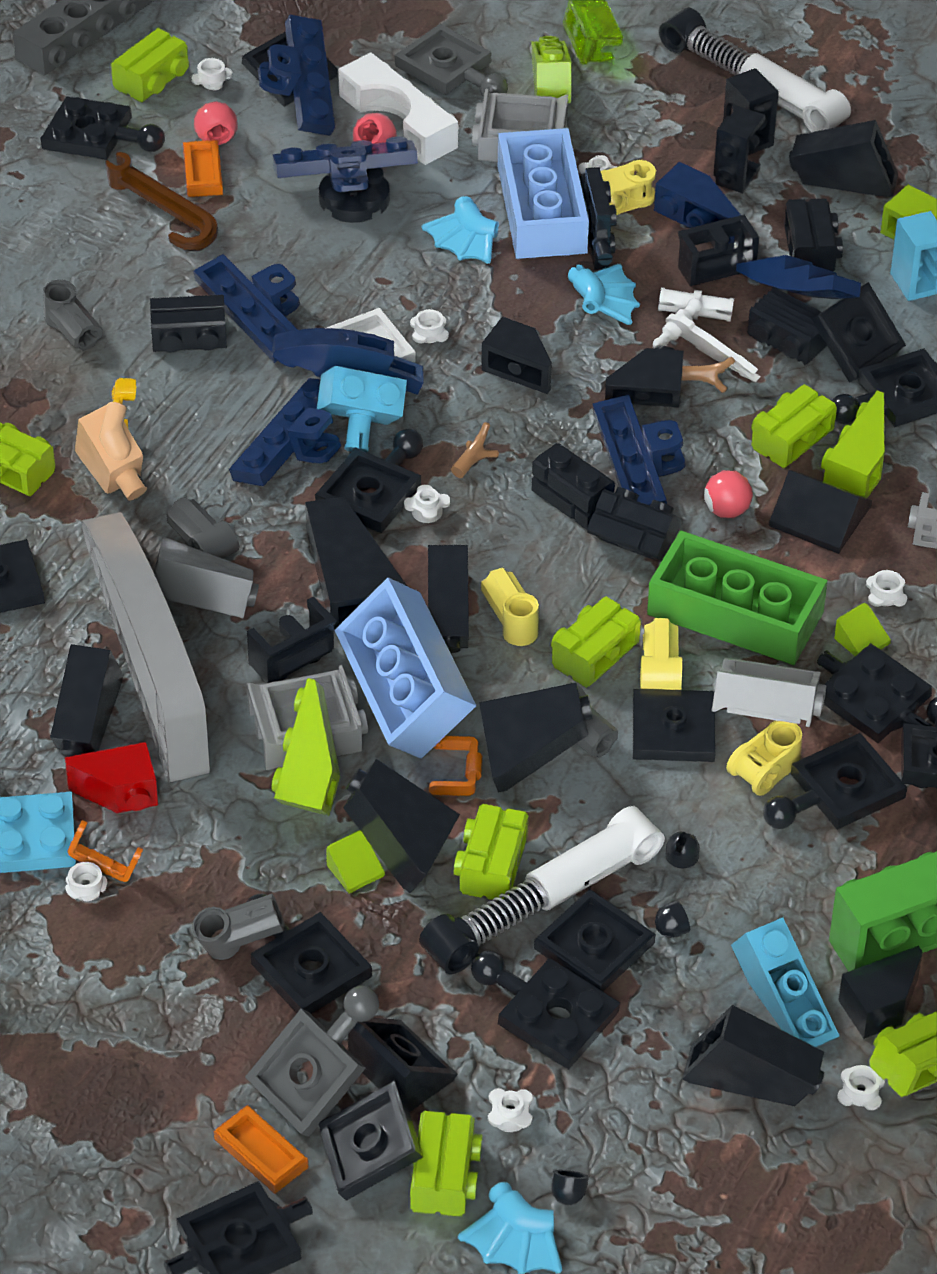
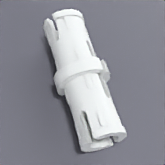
(712, 306)

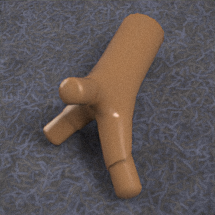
(707, 373)
(474, 453)

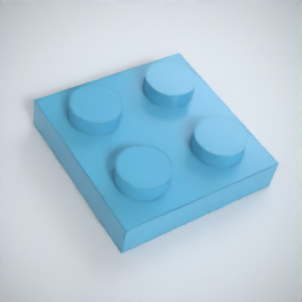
(36, 832)

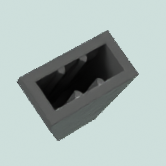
(204, 579)

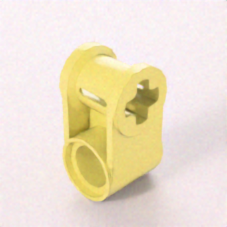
(629, 188)
(767, 756)

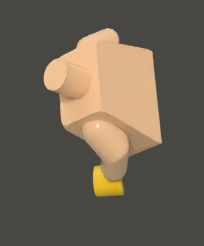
(109, 447)

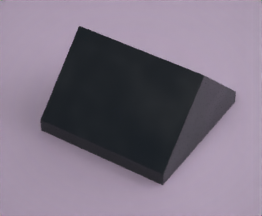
(818, 511)
(398, 1055)

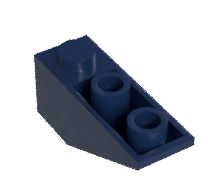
(691, 198)

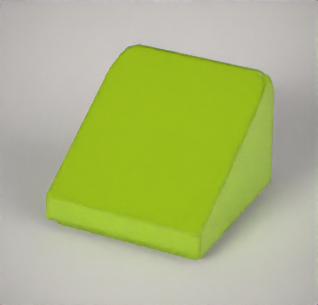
(859, 629)
(353, 862)

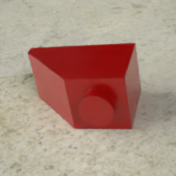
(114, 778)

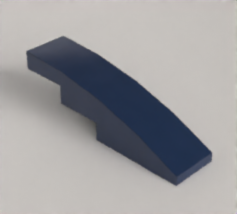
(800, 277)

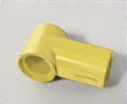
(512, 606)
(661, 661)

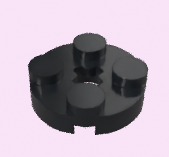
(356, 207)

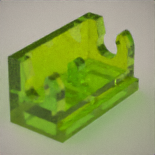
(591, 28)

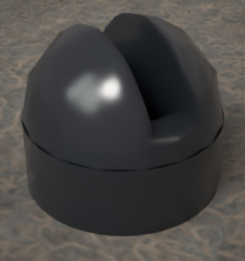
(690, 851)
(672, 920)
(568, 1186)

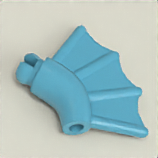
(464, 232)
(605, 291)
(514, 1233)

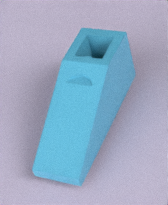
(784, 983)

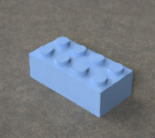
(542, 193)
(404, 668)

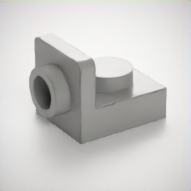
(924, 522)

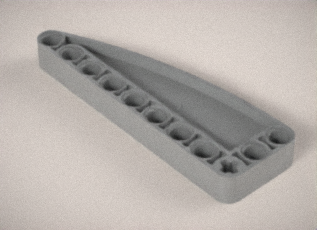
(150, 647)

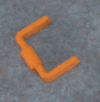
(472, 772)
(107, 865)

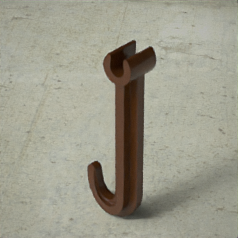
(126, 176)

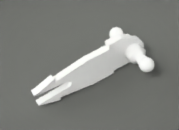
(682, 325)

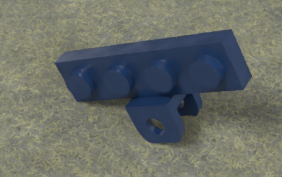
(303, 72)
(345, 164)
(253, 305)
(294, 429)
(638, 455)

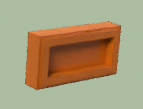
(202, 168)
(261, 1149)

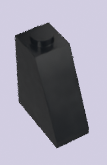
(846, 159)
(449, 593)
(85, 700)
(532, 730)
(399, 821)
(754, 1060)

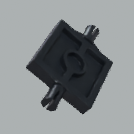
(600, 216)
(874, 692)
(239, 1234)

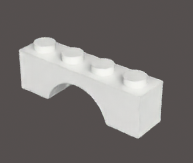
(374, 86)

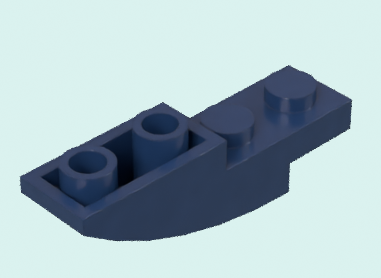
(329, 347)

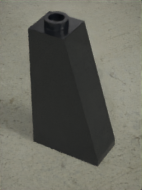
(344, 556)

